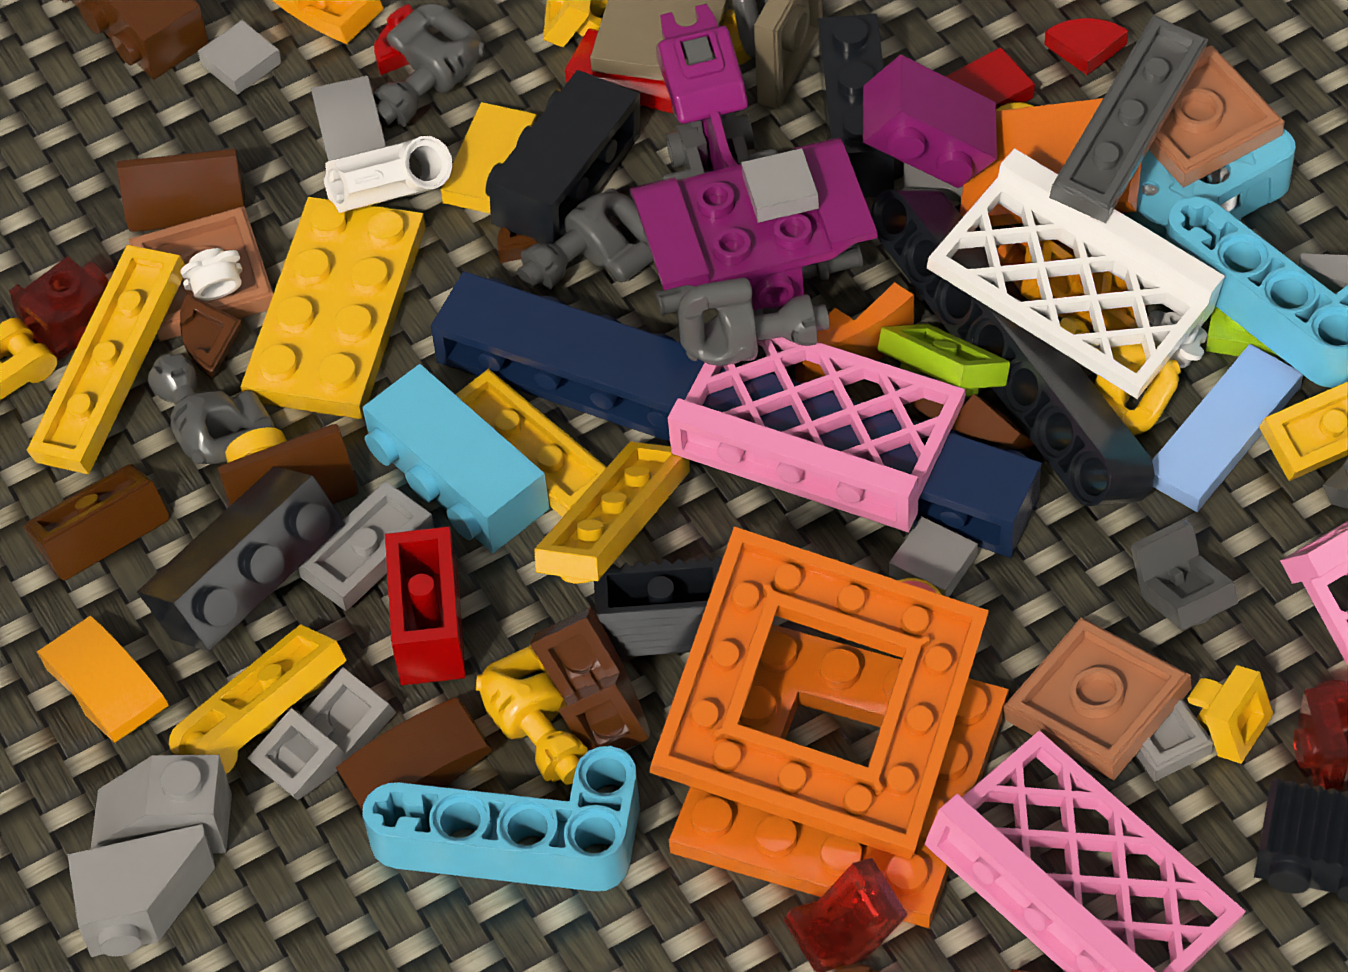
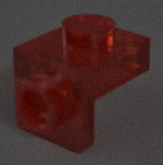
(1320, 735)
(847, 919)

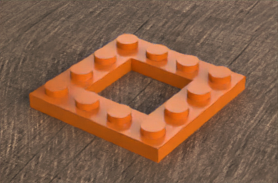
(856, 686)
(864, 804)

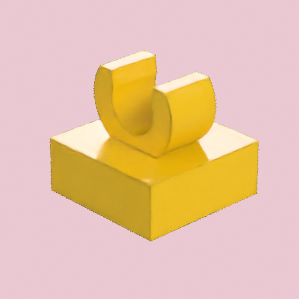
(568, 16)
(1233, 711)

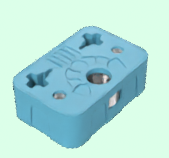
(1237, 187)

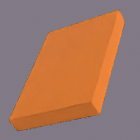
(1045, 136)

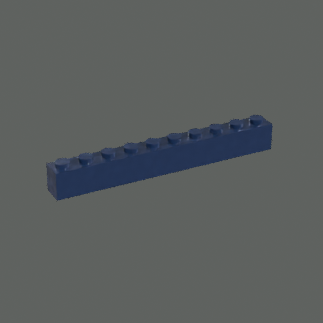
(639, 375)

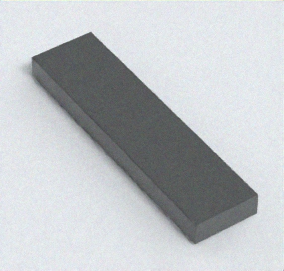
(1128, 119)

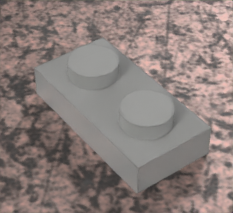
(357, 552)

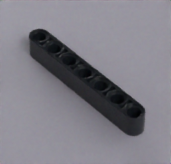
(1044, 387)

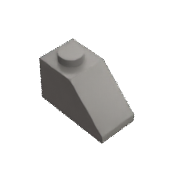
(164, 797)
(137, 888)

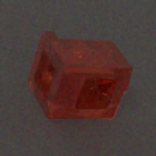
(60, 304)

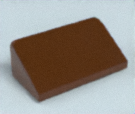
(179, 188)
(315, 453)
(97, 521)

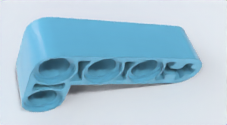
(1267, 291)
(402, 813)

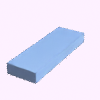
(1223, 427)

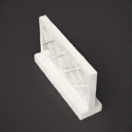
(1147, 263)

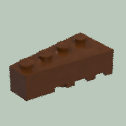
(148, 31)

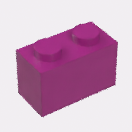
(929, 121)

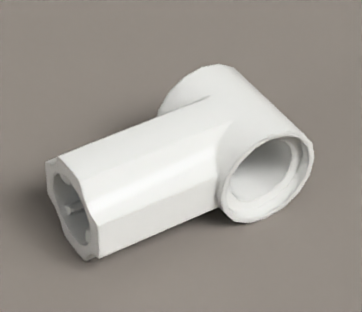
(386, 173)

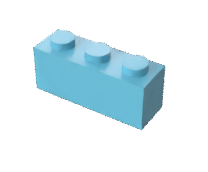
(455, 459)

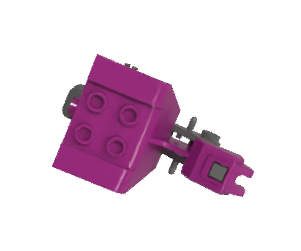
(703, 217)

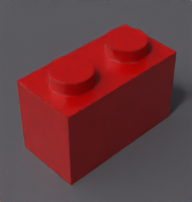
(425, 606)

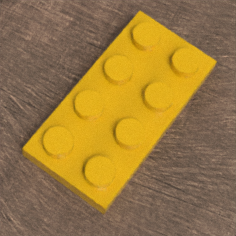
(334, 308)

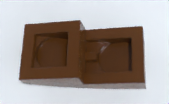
(982, 422)
(593, 682)
(420, 751)

